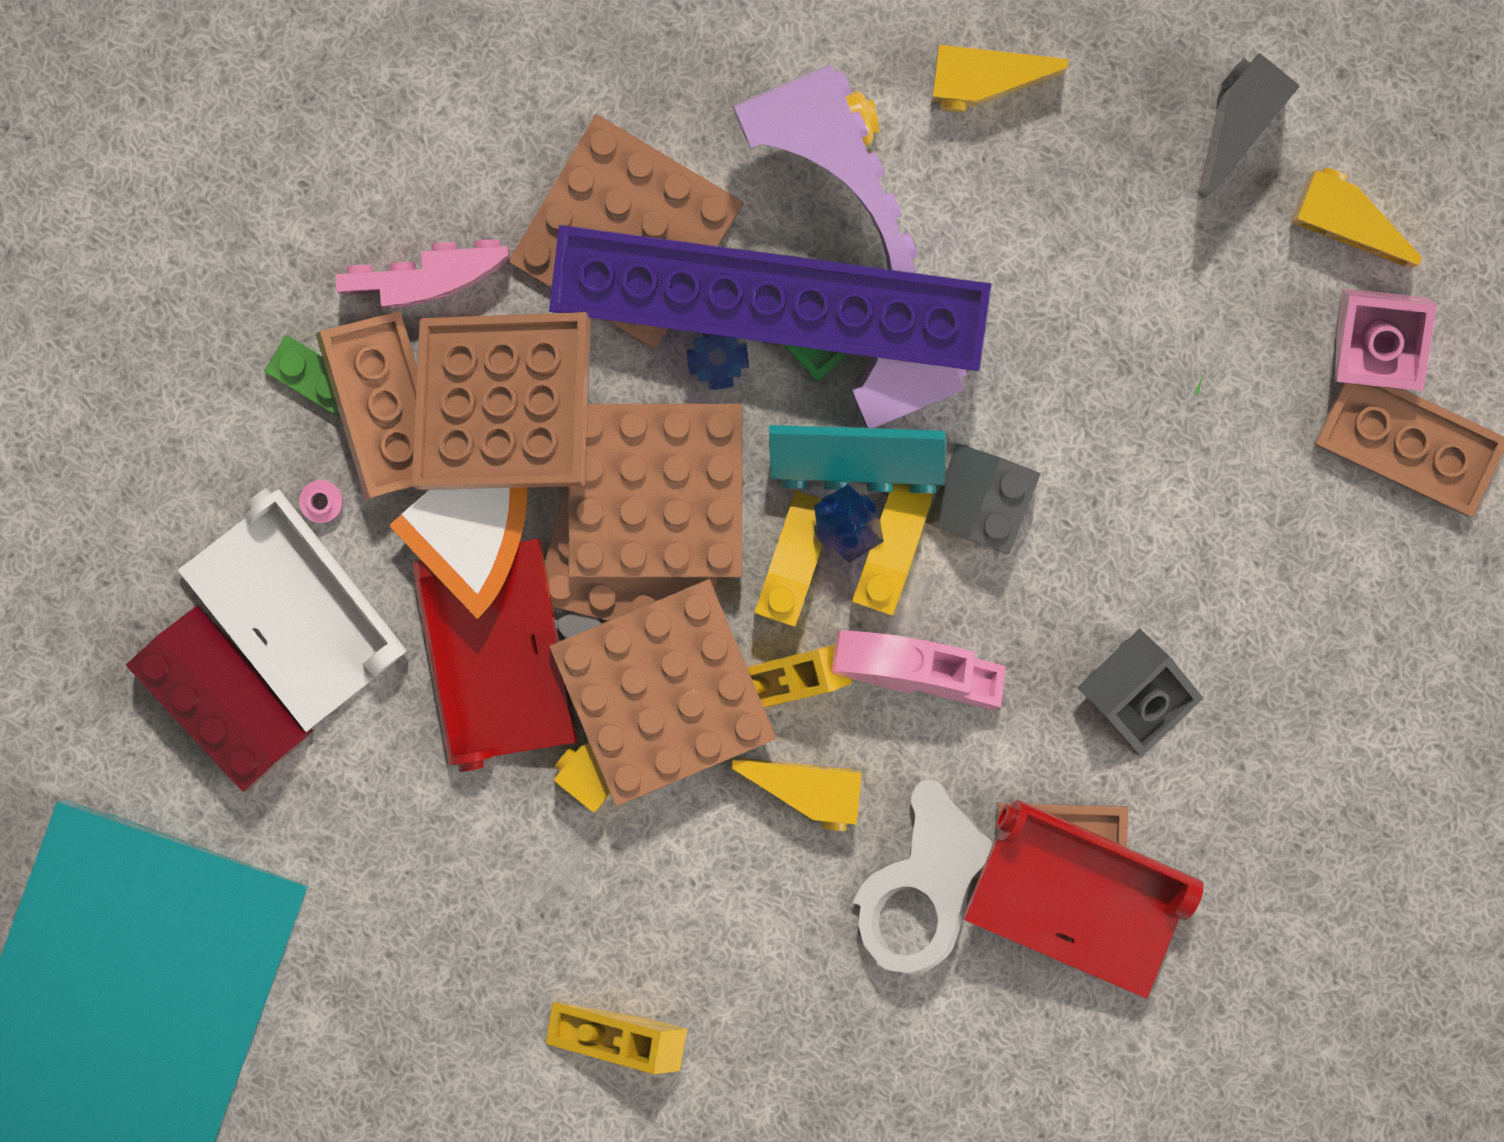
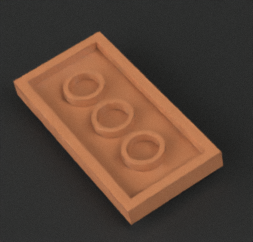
(376, 398)
(1412, 444)

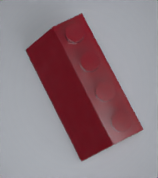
(218, 698)

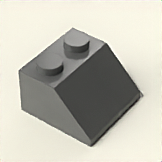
(983, 498)
(1140, 692)

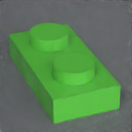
(303, 372)

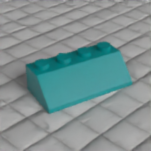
(858, 456)

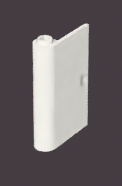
(310, 622)

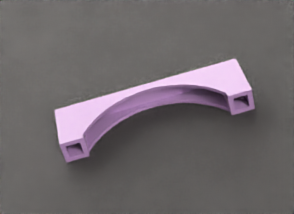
(816, 123)

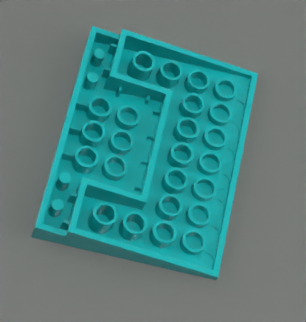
(133, 983)

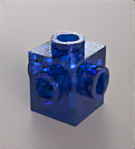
(718, 376)
(848, 523)

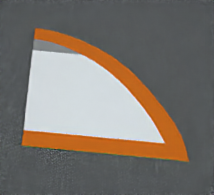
(466, 538)

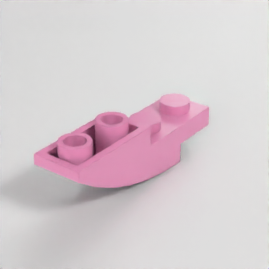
(442, 274)
(918, 665)

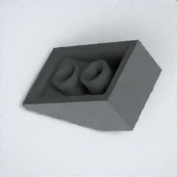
(1247, 107)

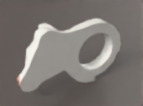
(943, 862)

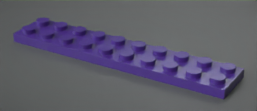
(770, 297)

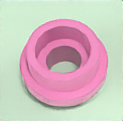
(334, 505)

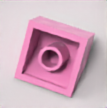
(1384, 339)

